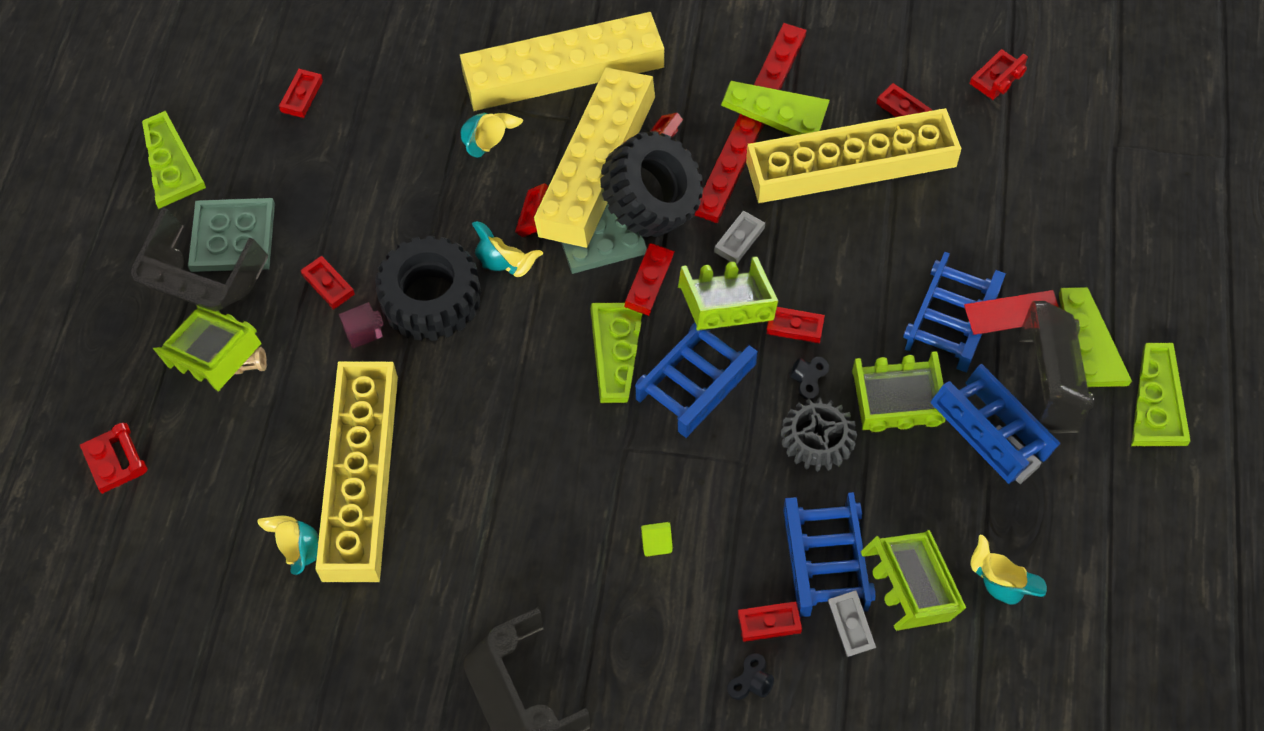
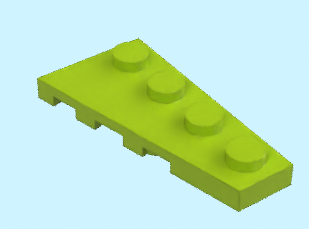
(777, 108)
(171, 165)
(615, 346)
(1099, 354)
(1160, 403)

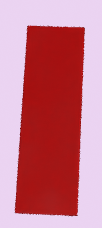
(1003, 312)

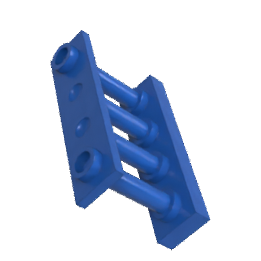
(963, 351)
(706, 398)
(982, 435)
(803, 570)

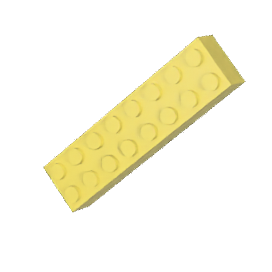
(561, 60)
(852, 155)
(575, 193)
(357, 473)

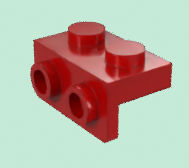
(999, 74)

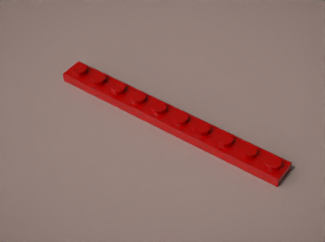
(747, 130)

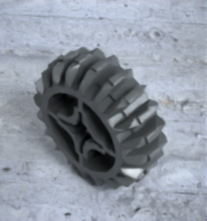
(827, 422)

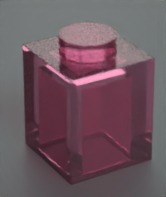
(361, 325)

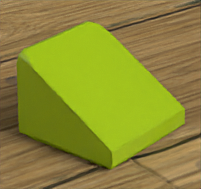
(656, 539)

